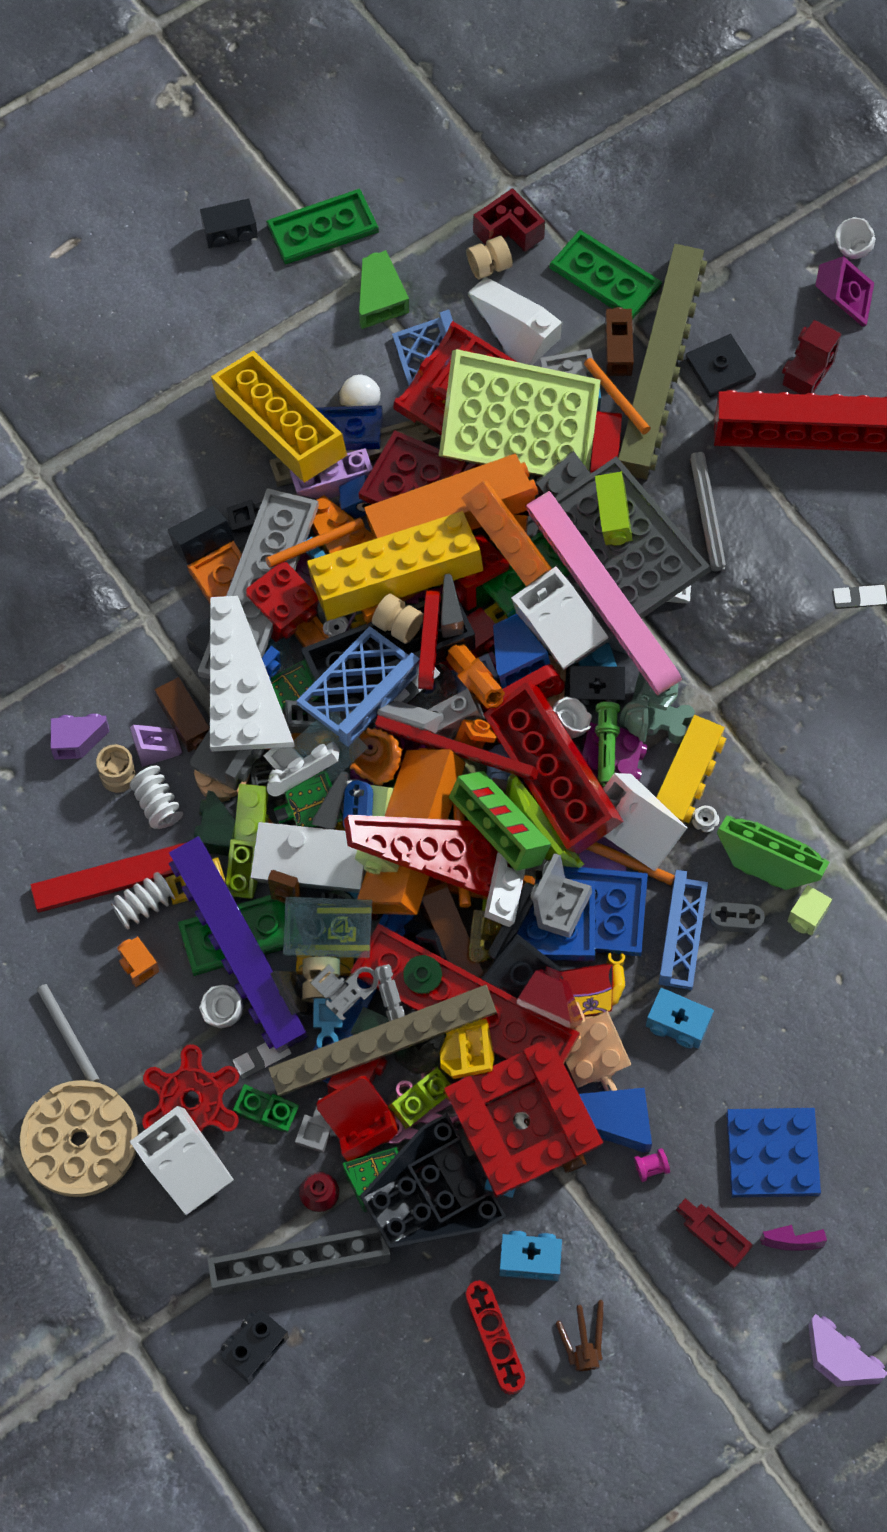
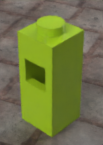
(613, 508)

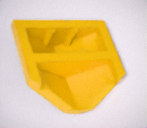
(467, 1050)

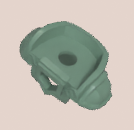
(652, 712)

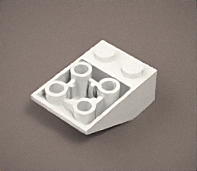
(559, 617)
(648, 825)
(182, 1160)

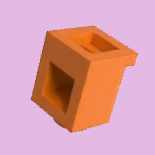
(137, 961)

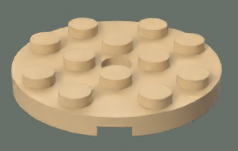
(74, 1109)

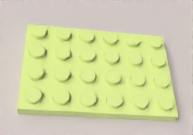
(516, 408)

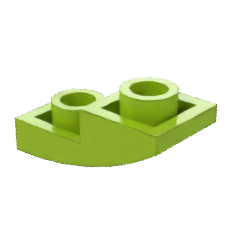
(420, 1098)

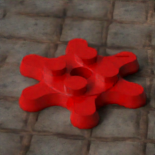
(189, 1078)

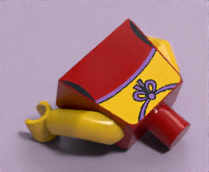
(597, 986)

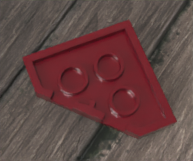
(405, 467)

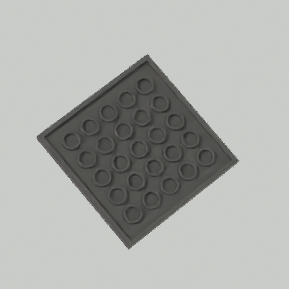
(648, 568)

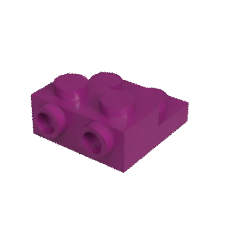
(627, 752)

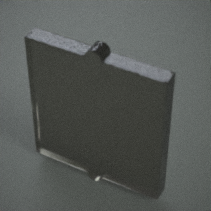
(291, 991)

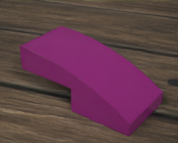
(785, 1239)

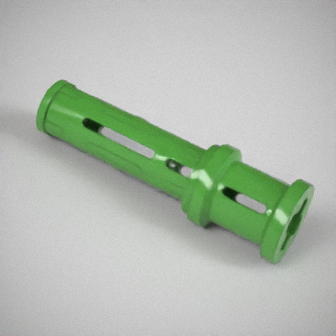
(607, 732)

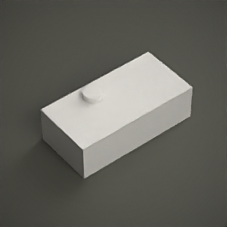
(311, 854)

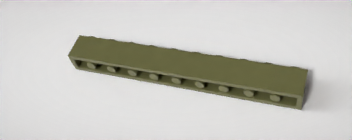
(661, 358)

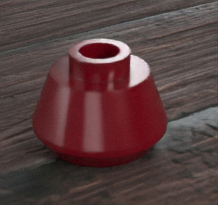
(316, 1199)

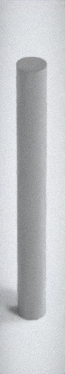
(67, 1033)

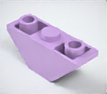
(328, 481)
(840, 1356)

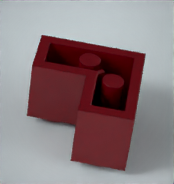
(509, 217)
(813, 358)

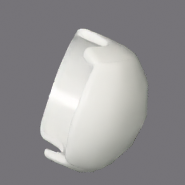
(855, 238)
(359, 391)
(573, 716)
(221, 1006)

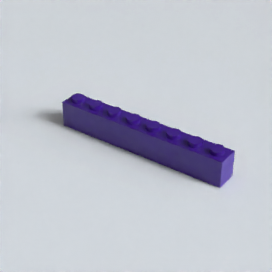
(237, 943)

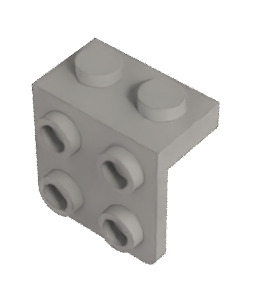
(558, 900)

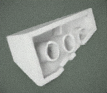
(518, 323)

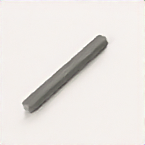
(707, 511)

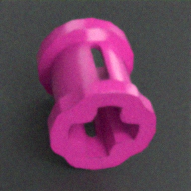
(652, 1165)

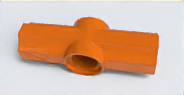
(475, 676)

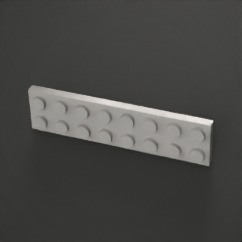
(280, 524)

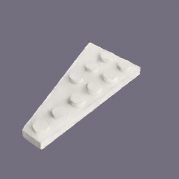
(241, 694)

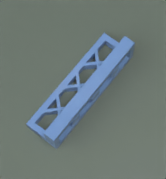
(673, 927)

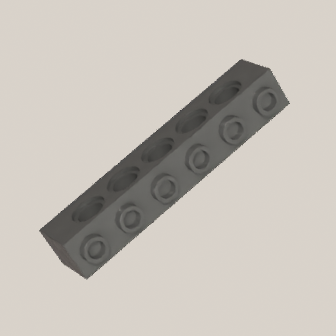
(297, 1261)

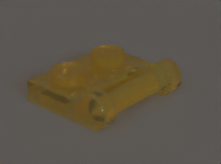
(481, 930)

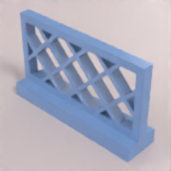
(443, 324)
(379, 696)

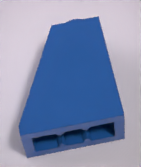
(516, 651)
(621, 1117)

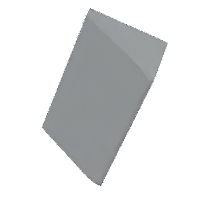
(411, 716)

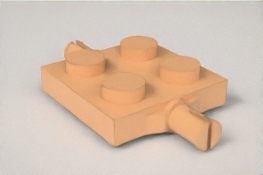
(597, 1052)

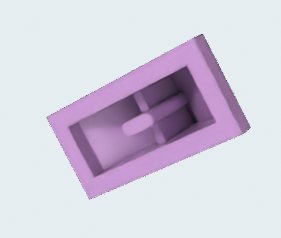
(154, 743)

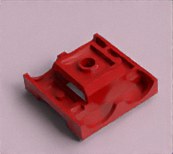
(433, 375)
(557, 1116)

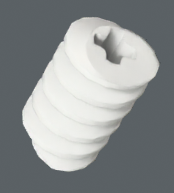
(155, 799)
(142, 900)

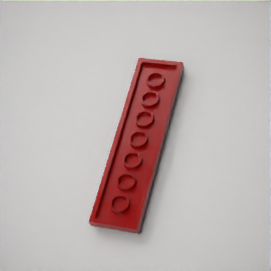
(510, 1029)

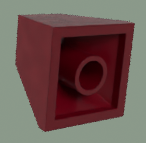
(551, 998)

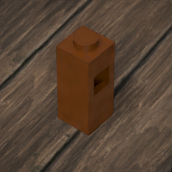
(619, 342)
(182, 713)

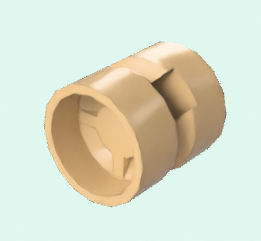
(491, 257)
(401, 620)
(115, 768)
(311, 968)

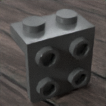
(224, 766)

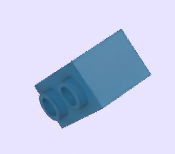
(668, 1008)
(515, 1258)

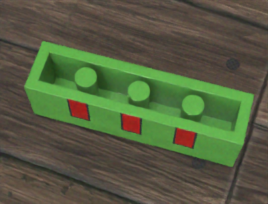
(499, 820)

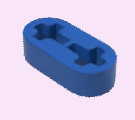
(355, 805)

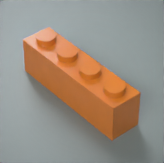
(506, 533)

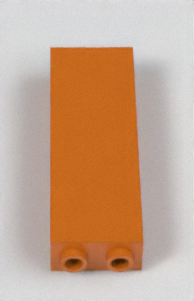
(443, 497)
(422, 793)

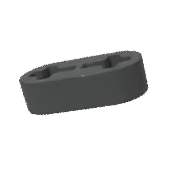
(739, 923)

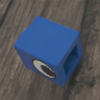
(349, 497)

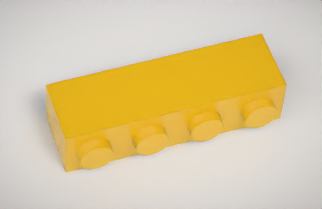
(690, 767)

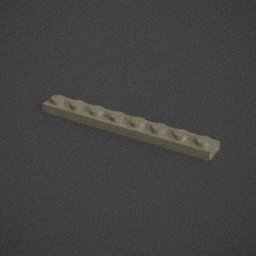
(382, 1040)

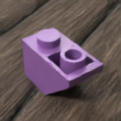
(76, 736)

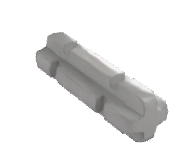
(389, 992)

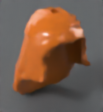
(381, 761)

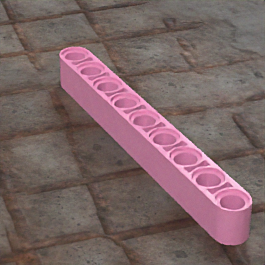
(603, 593)

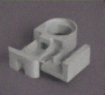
(342, 995)

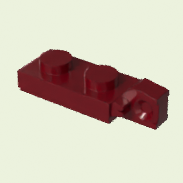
(714, 1232)

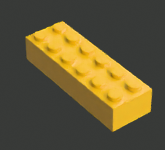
(279, 416)
(395, 565)

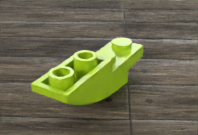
(250, 811)

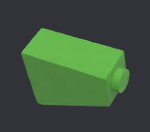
(381, 291)

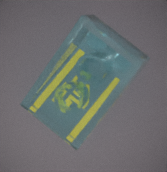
(327, 927)

